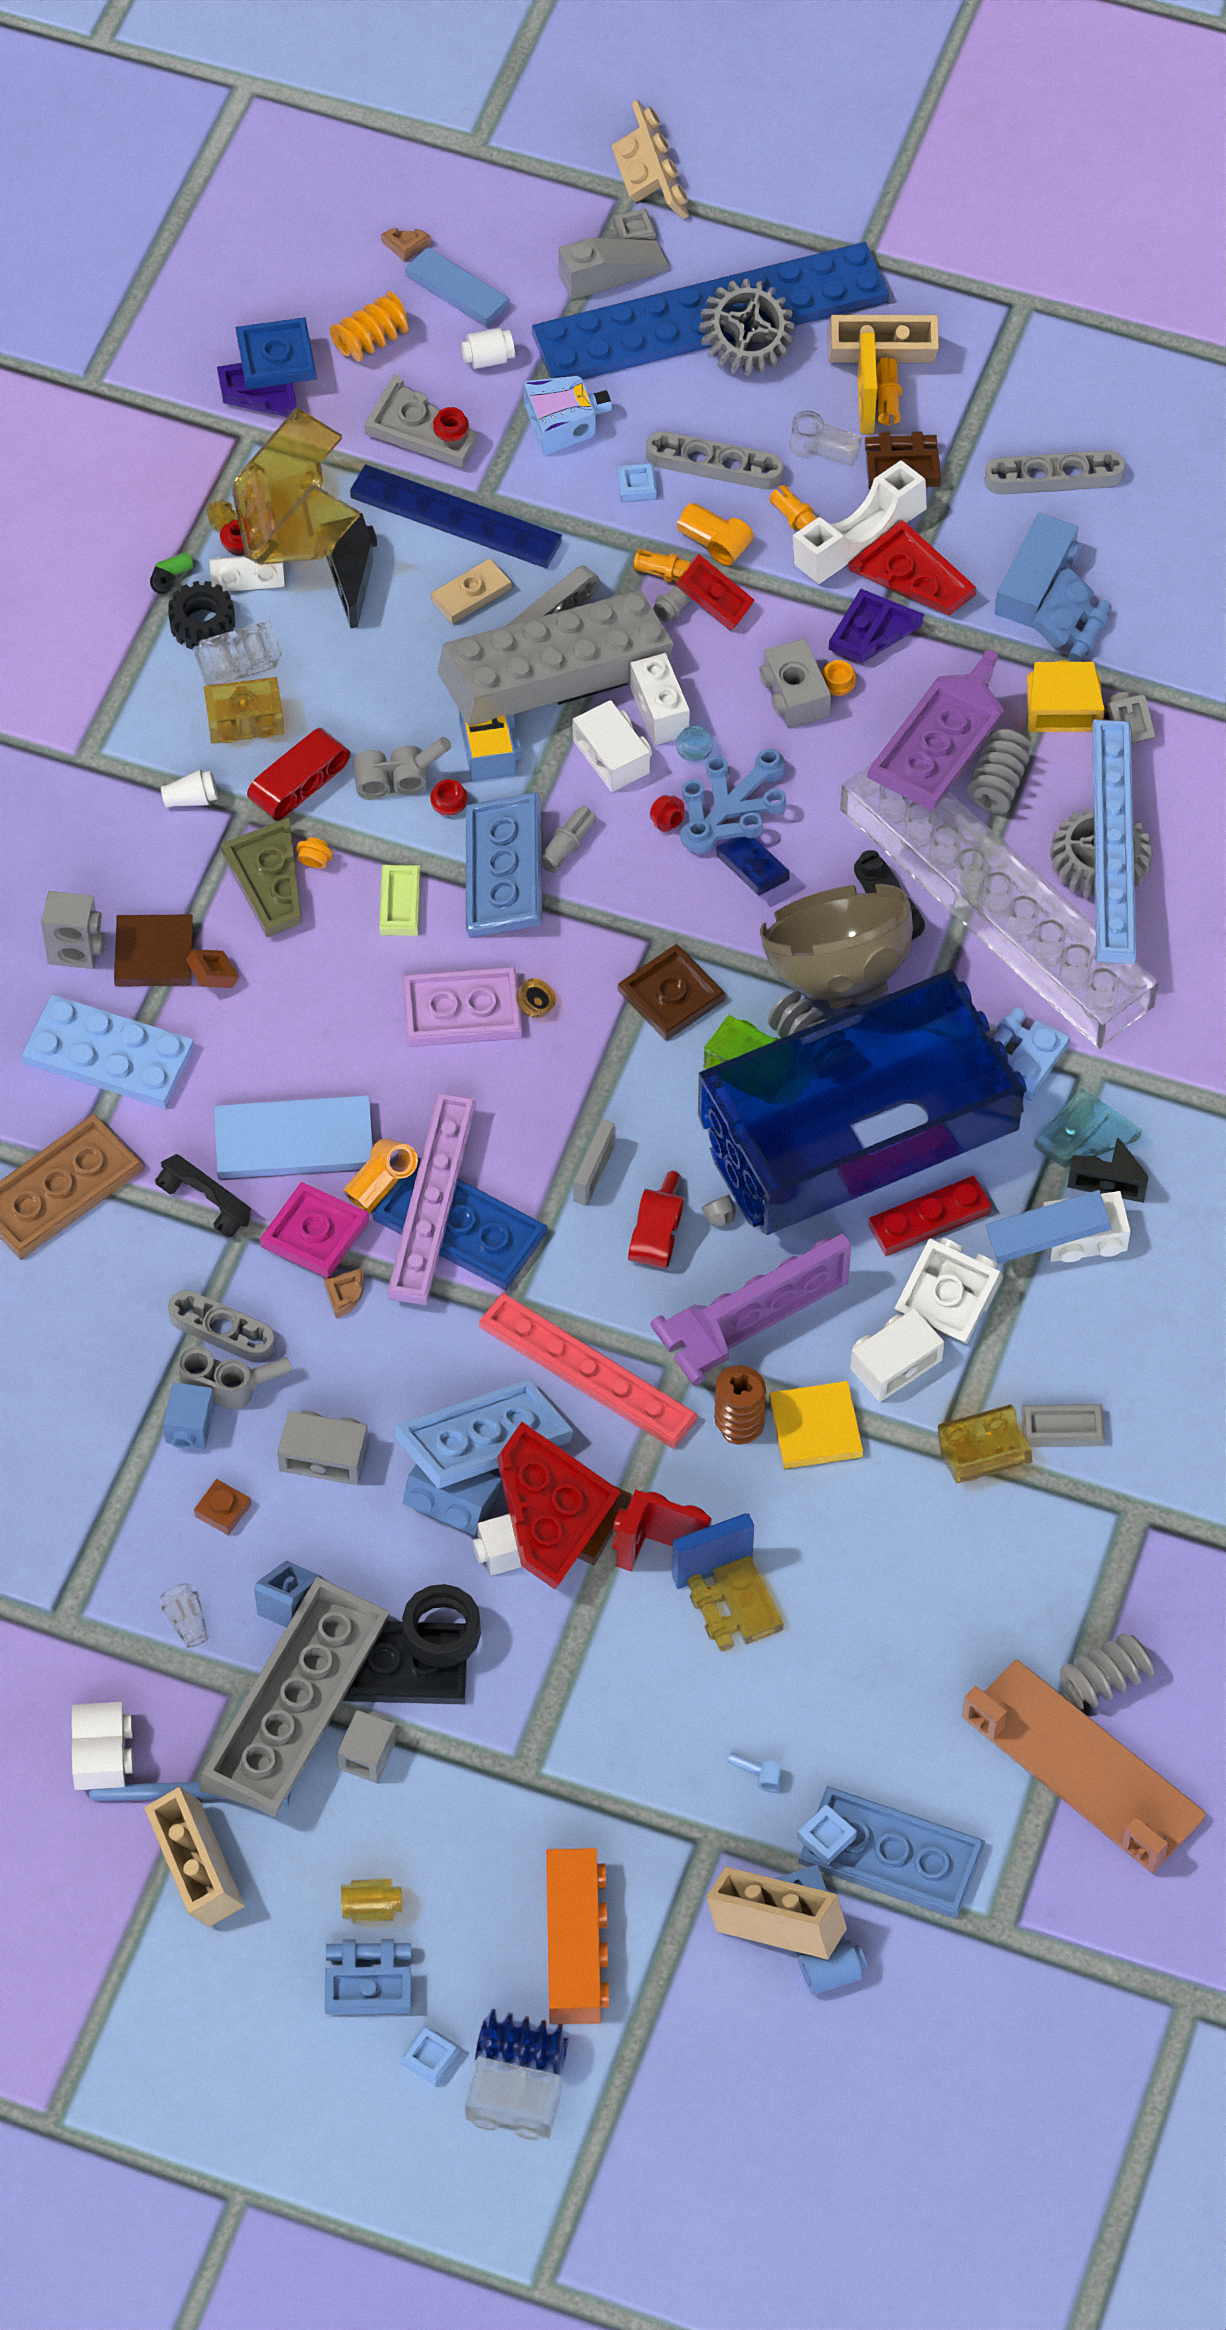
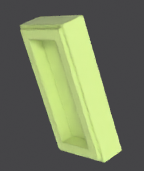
(399, 900)

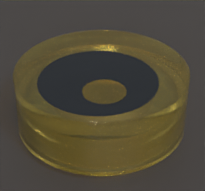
(535, 998)

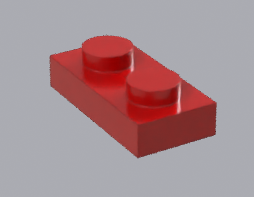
(714, 592)

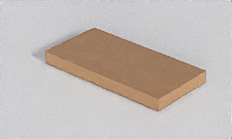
(62, 1184)

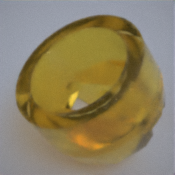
(220, 513)

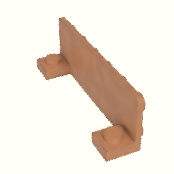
(1083, 1765)

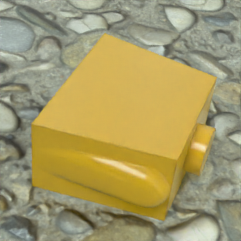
(1063, 697)

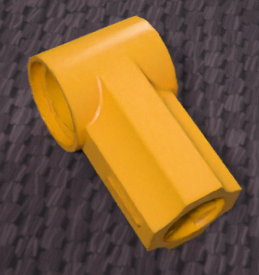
(722, 537)
(377, 1175)

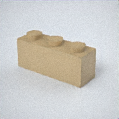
(896, 336)
(194, 1857)
(776, 1912)

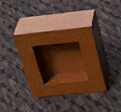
(212, 968)
(222, 1507)

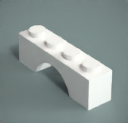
(827, 548)

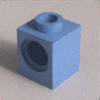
(188, 1416)

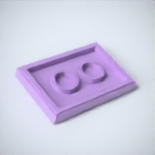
(461, 1006)

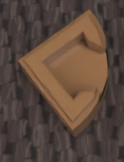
(405, 243)
(344, 1291)

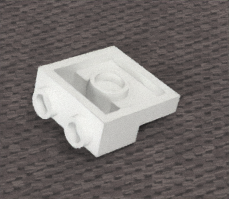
(950, 1289)

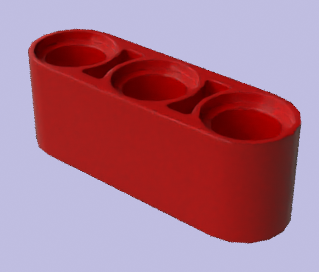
(298, 774)

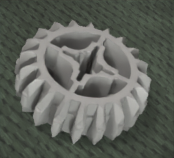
(733, 324)
(1074, 853)

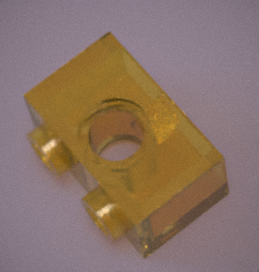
(255, 698)

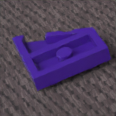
(271, 399)
(872, 626)

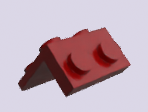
(653, 1518)

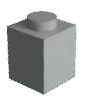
(367, 1745)

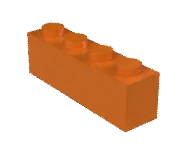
(574, 1936)

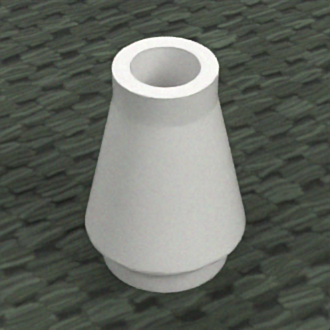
(191, 790)

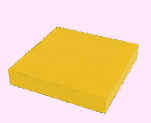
(867, 383)
(815, 1425)

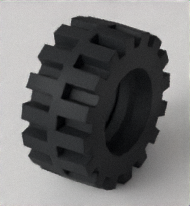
(195, 599)

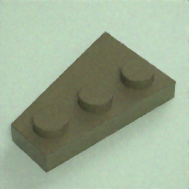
(267, 875)

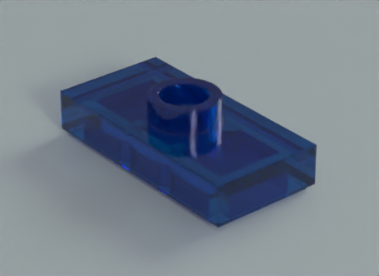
(753, 864)

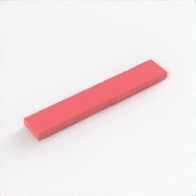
(588, 1370)

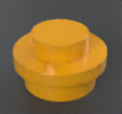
(839, 677)
(314, 853)

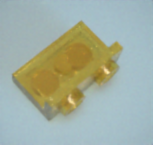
(983, 1444)

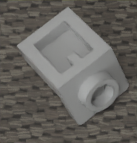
(1134, 710)

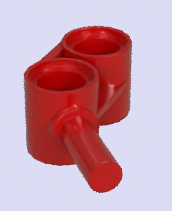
(657, 1217)

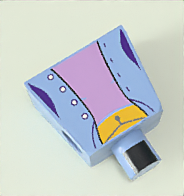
(562, 411)

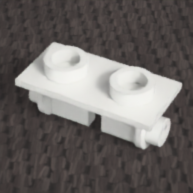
(244, 574)

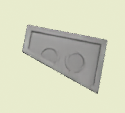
(408, 420)

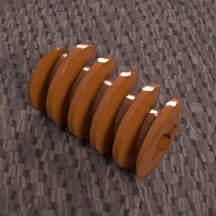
(740, 1404)

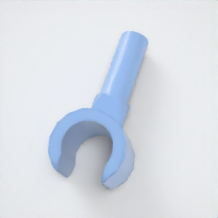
(769, 1772)

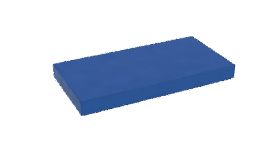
(479, 1233)

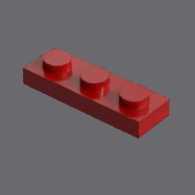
(929, 1215)

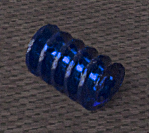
(523, 2043)

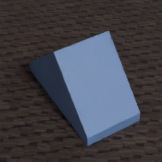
(282, 1592)

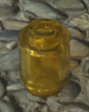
(371, 1900)

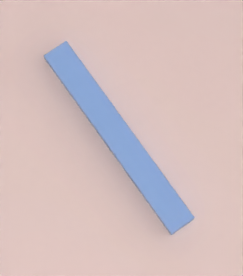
(1113, 842)

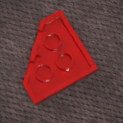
(550, 1503)

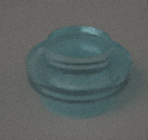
(694, 743)

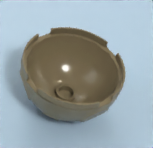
(840, 942)

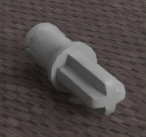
(567, 839)

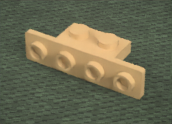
(645, 162)

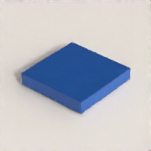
(275, 353)
(712, 1548)

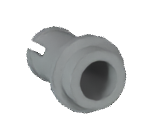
(668, 606)

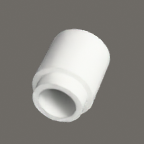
(488, 348)

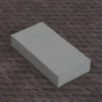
(594, 1162)
(1063, 1425)

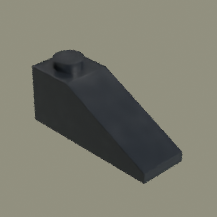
(351, 567)

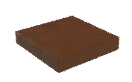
(153, 950)
(671, 992)

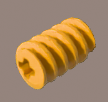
(370, 326)

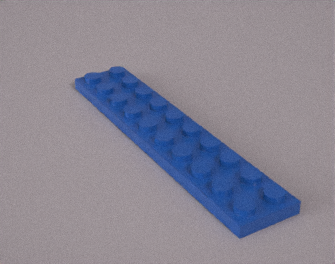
(670, 320)

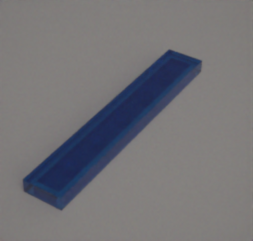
(456, 516)

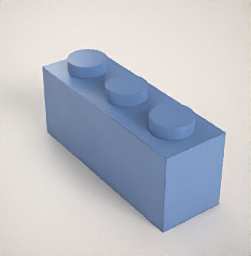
(1037, 565)

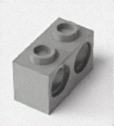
(72, 930)

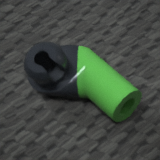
(167, 570)

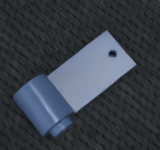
(845, 1961)

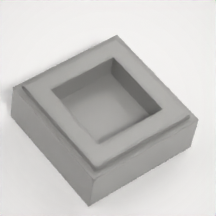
(634, 225)

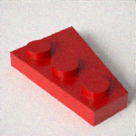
(914, 569)

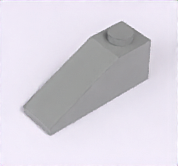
(607, 263)

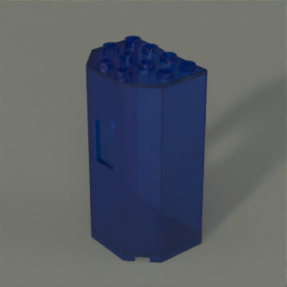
(788, 1106)

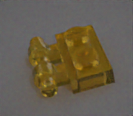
(745, 1598)

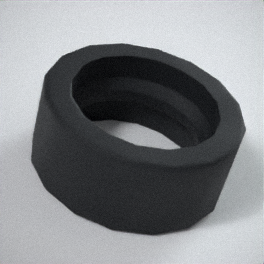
(437, 1597)

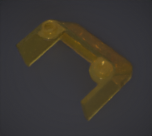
(281, 498)

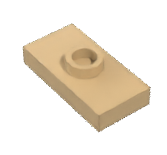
(471, 591)

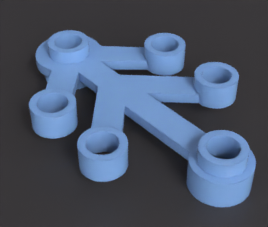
(700, 833)

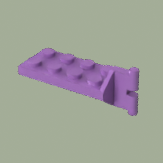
(940, 736)
(763, 1301)

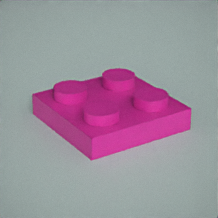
(314, 1229)

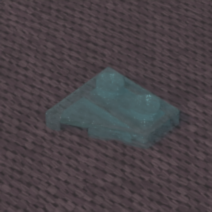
(1084, 1129)

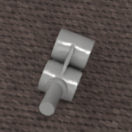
(401, 776)
(218, 1374)

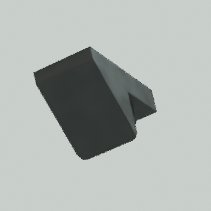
(1122, 1174)

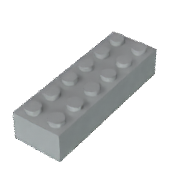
(551, 657)

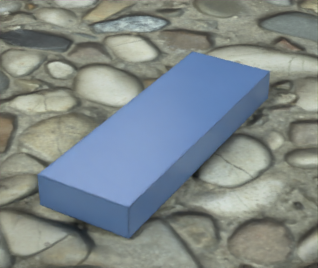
(457, 287)
(1048, 1226)

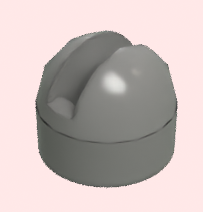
(720, 1211)

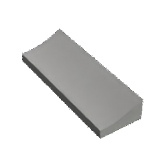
(294, 1698)

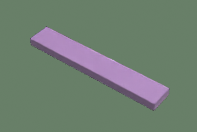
(431, 1199)

